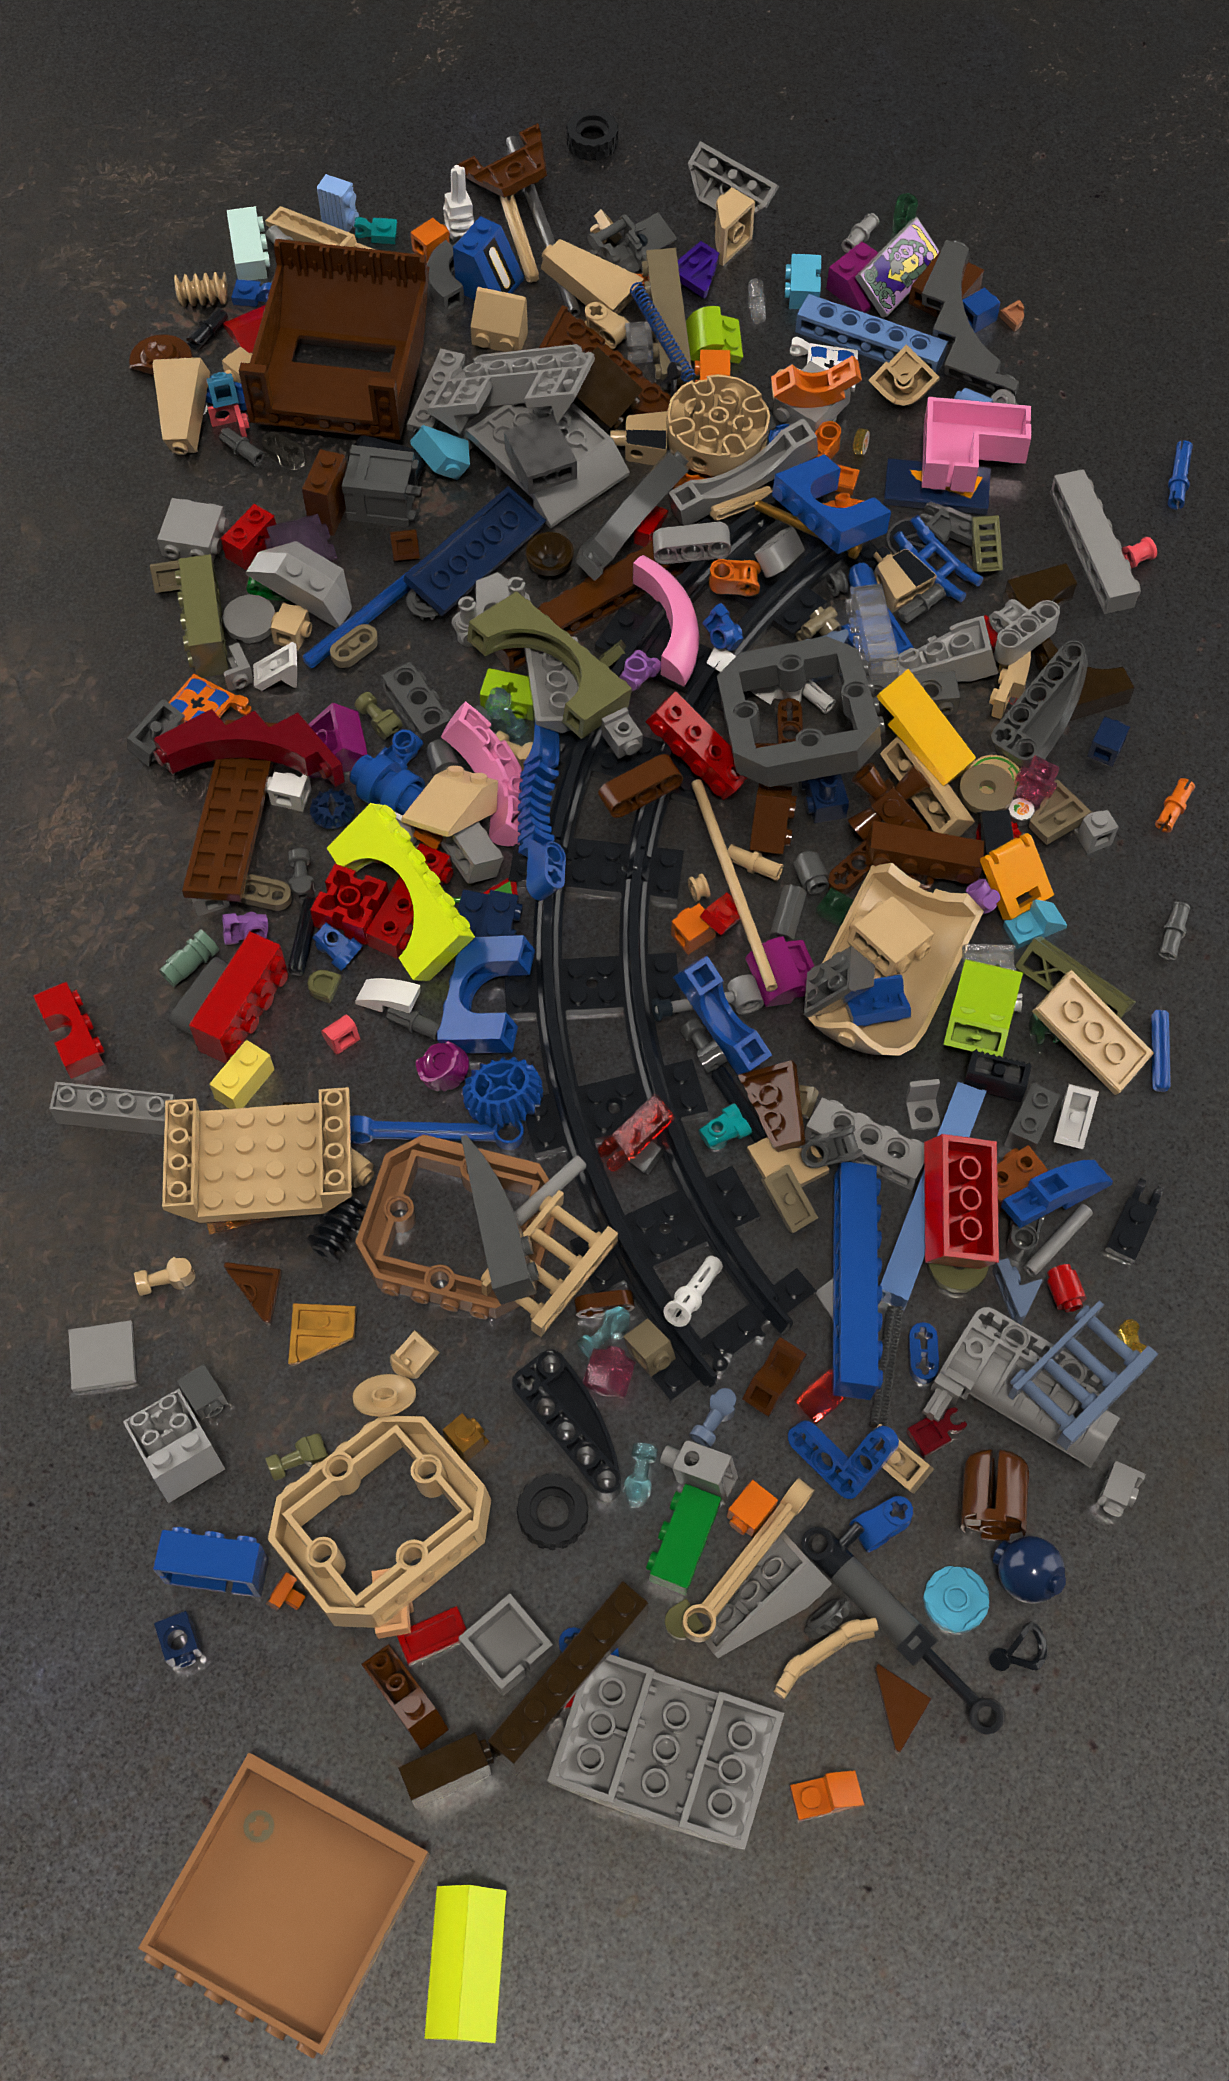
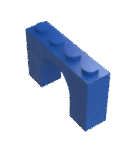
(835, 526)
(475, 965)

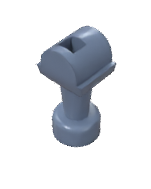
(720, 1410)

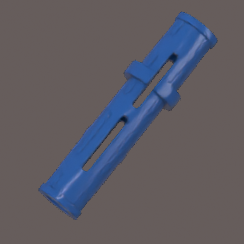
(1179, 481)

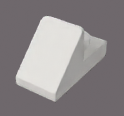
(277, 667)
(1075, 1116)

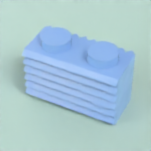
(337, 202)

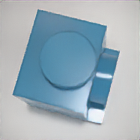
(220, 387)

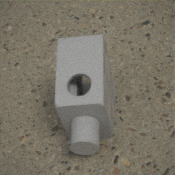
(702, 1468)

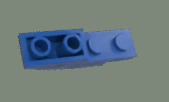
(1056, 1188)

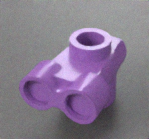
(639, 669)
(983, 895)
(238, 927)

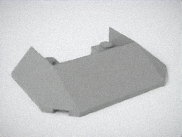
(524, 376)

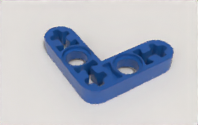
(851, 1466)

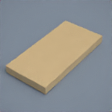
(1093, 1032)

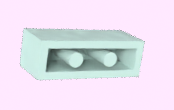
(248, 243)

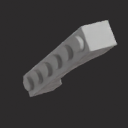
(788, 449)

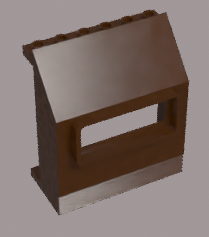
(346, 302)

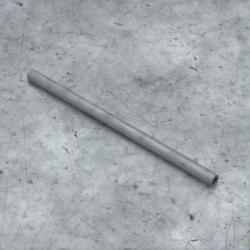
(543, 227)

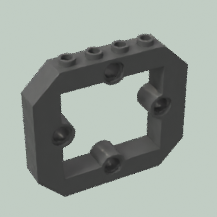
(812, 752)

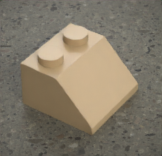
(733, 223)
(499, 320)

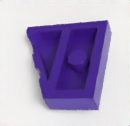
(698, 268)

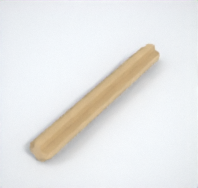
(520, 238)

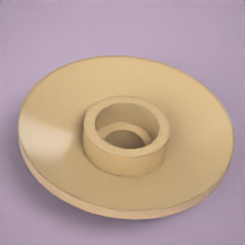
(384, 1395)

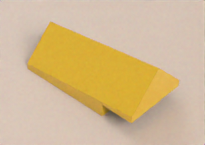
(925, 729)

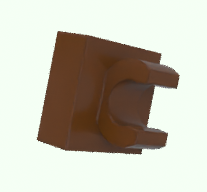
(404, 545)

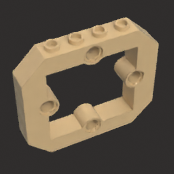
(402, 1582)

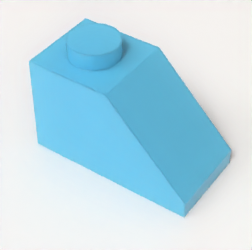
(442, 451)

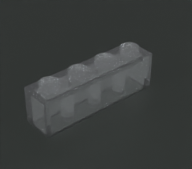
(873, 631)

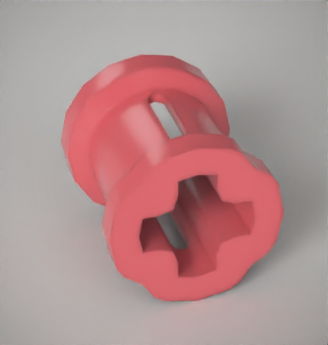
(1140, 552)

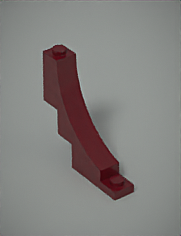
(286, 743)

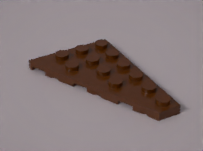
(570, 331)

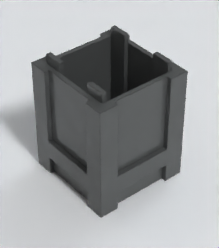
(380, 486)

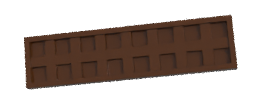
(227, 829)

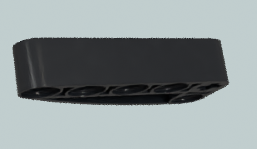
(573, 1411)

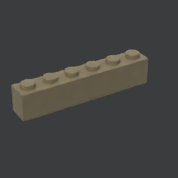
(666, 294)

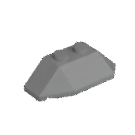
(717, 173)
(304, 580)

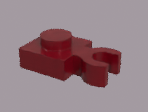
(933, 1435)

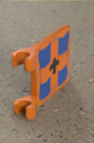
(201, 695)

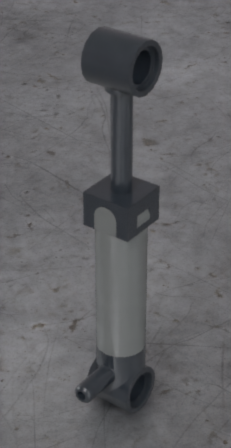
(893, 1619)

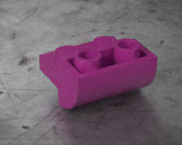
(789, 966)

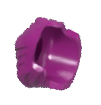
(443, 1066)

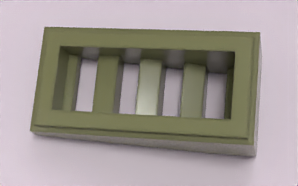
(997, 563)

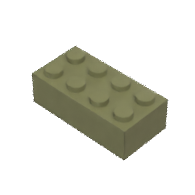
(202, 616)

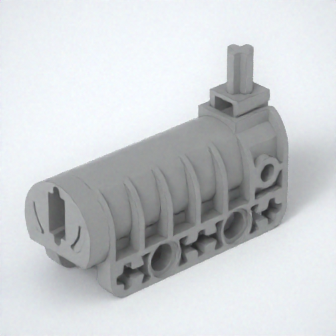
(987, 1362)

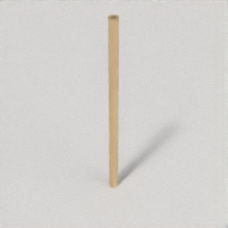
(734, 886)

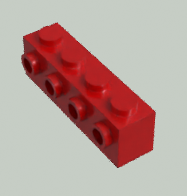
(696, 744)
(395, 919)

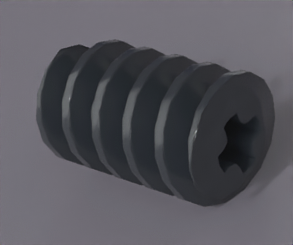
(334, 1227)

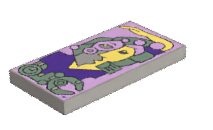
(897, 266)

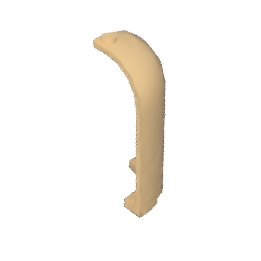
(952, 921)

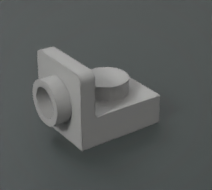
(240, 670)

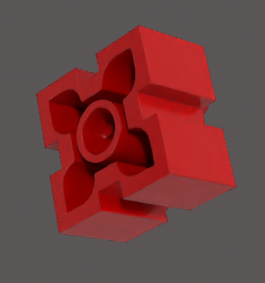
(349, 902)

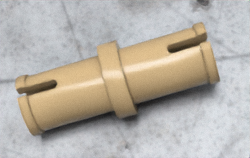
(755, 862)

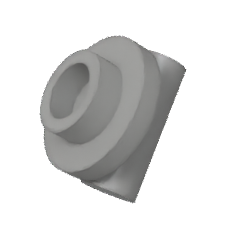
(1004, 396)

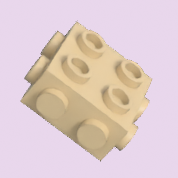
(890, 937)

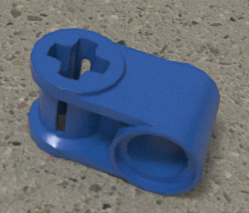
(880, 1525)

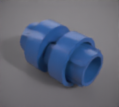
(383, 783)

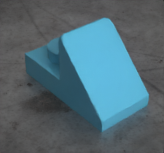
(1040, 920)

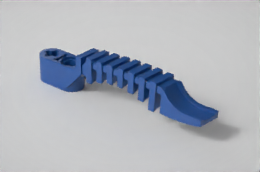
(545, 858)

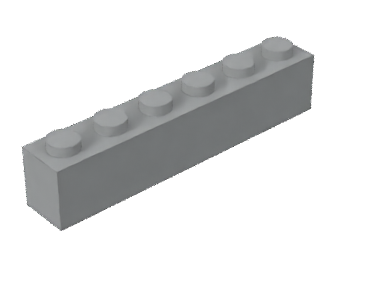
(1095, 541)

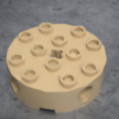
(717, 423)

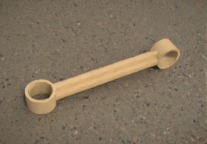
(789, 1507)

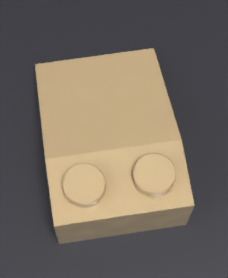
(453, 802)

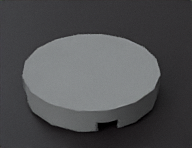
(248, 618)

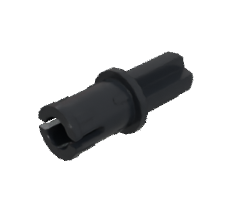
(206, 329)

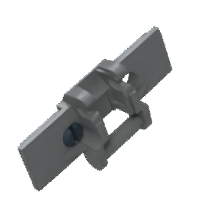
(646, 235)

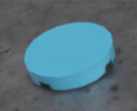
(956, 1599)

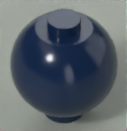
(1030, 1569)

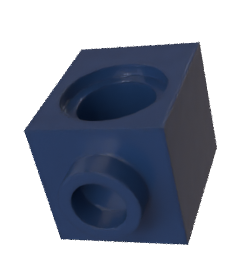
(1108, 741)
(168, 1630)

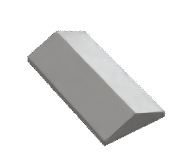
(550, 688)

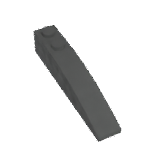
(501, 1233)

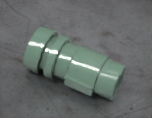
(188, 959)

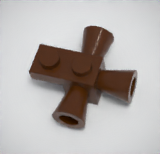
(887, 800)

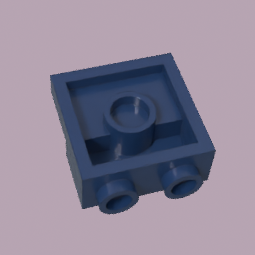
(490, 913)

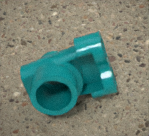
(730, 1125)

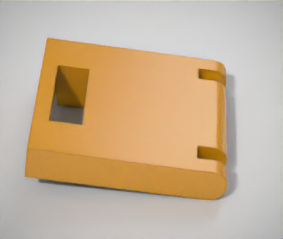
(1014, 871)

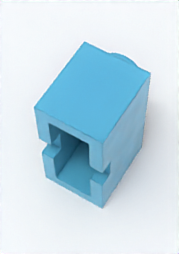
(803, 278)

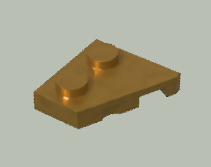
(319, 1329)

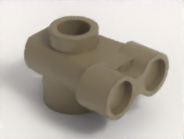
(820, 622)

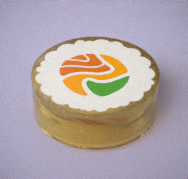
(861, 441)

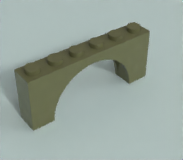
(520, 624)

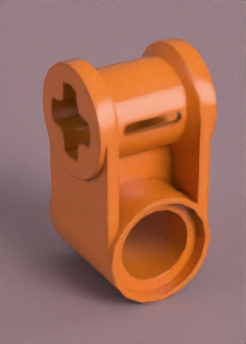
(828, 439)
(735, 577)

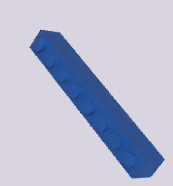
(856, 1282)

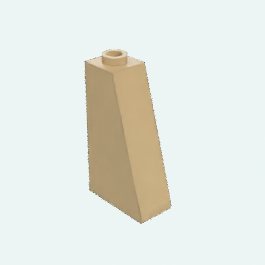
(589, 276)
(181, 401)

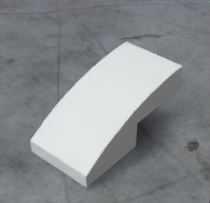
(391, 993)

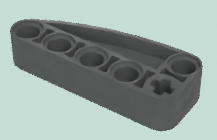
(1045, 718)

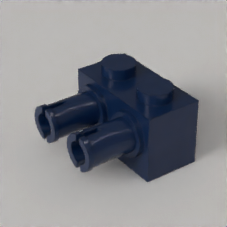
(825, 798)

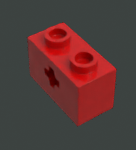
(247, 536)

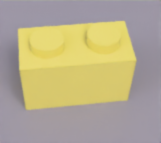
(242, 1076)

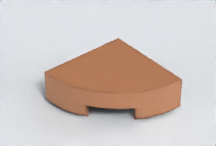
(1013, 315)

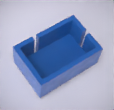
(211, 1561)

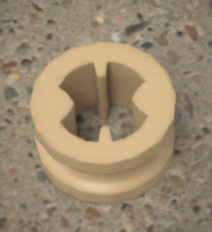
(699, 887)

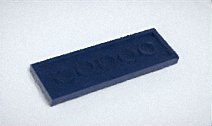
(474, 550)

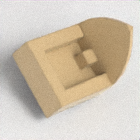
(413, 1356)

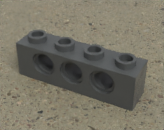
(940, 686)

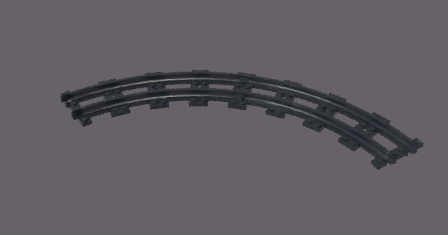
(640, 873)

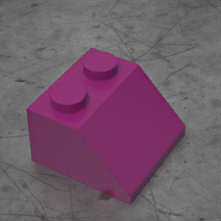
(842, 279)
(341, 733)

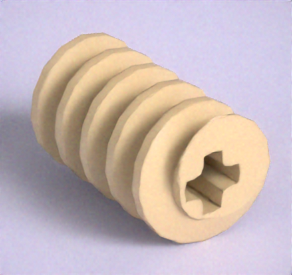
(201, 289)

